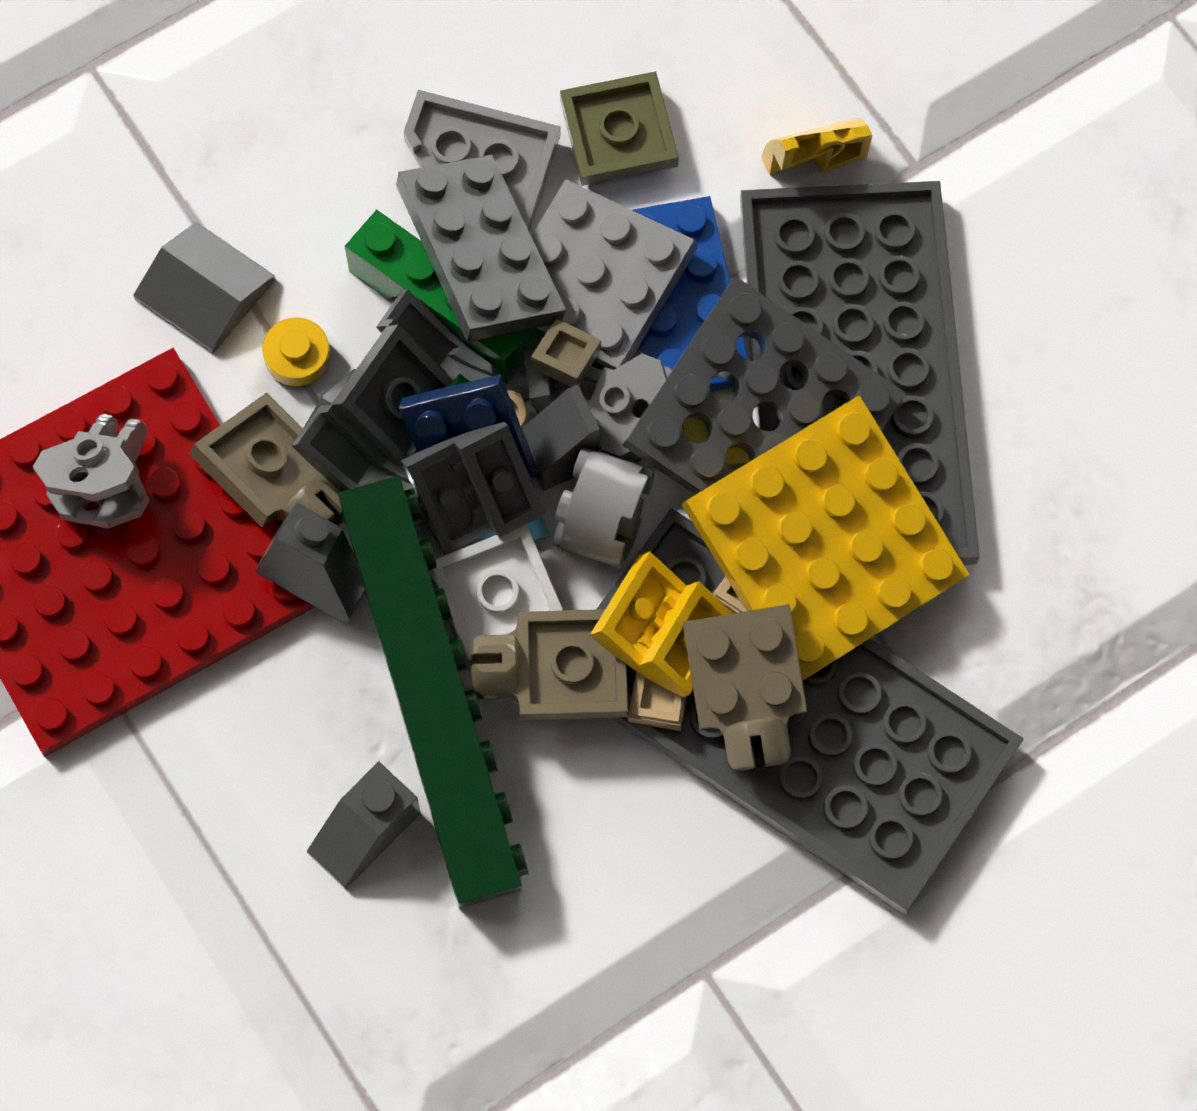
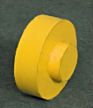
(296, 351)

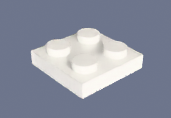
(493, 583)

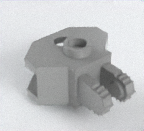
(622, 399)
(96, 469)

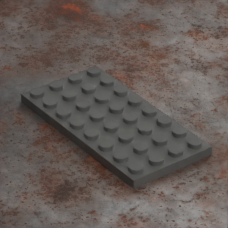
(876, 282)
(877, 763)

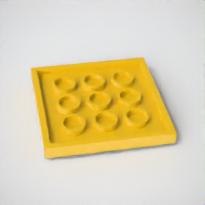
(830, 533)

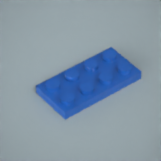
(697, 287)

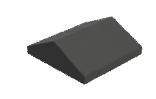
(202, 285)

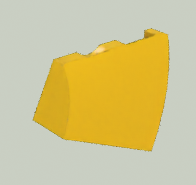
(829, 145)

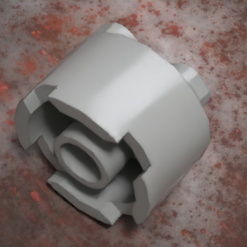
(603, 508)

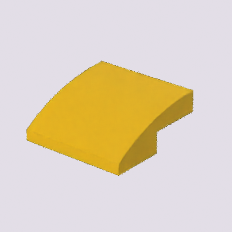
(646, 623)

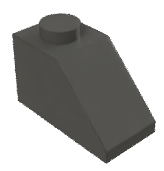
(559, 435)
(314, 563)
(364, 824)

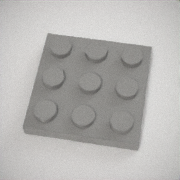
(609, 268)

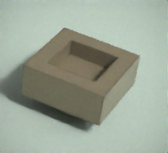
(565, 353)

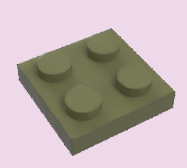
(619, 128)

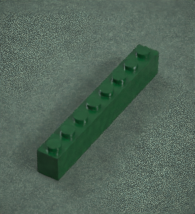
(430, 691)

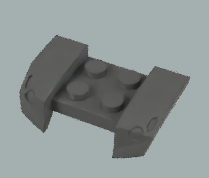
(363, 430)

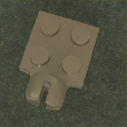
(260, 467)
(551, 668)
(747, 681)

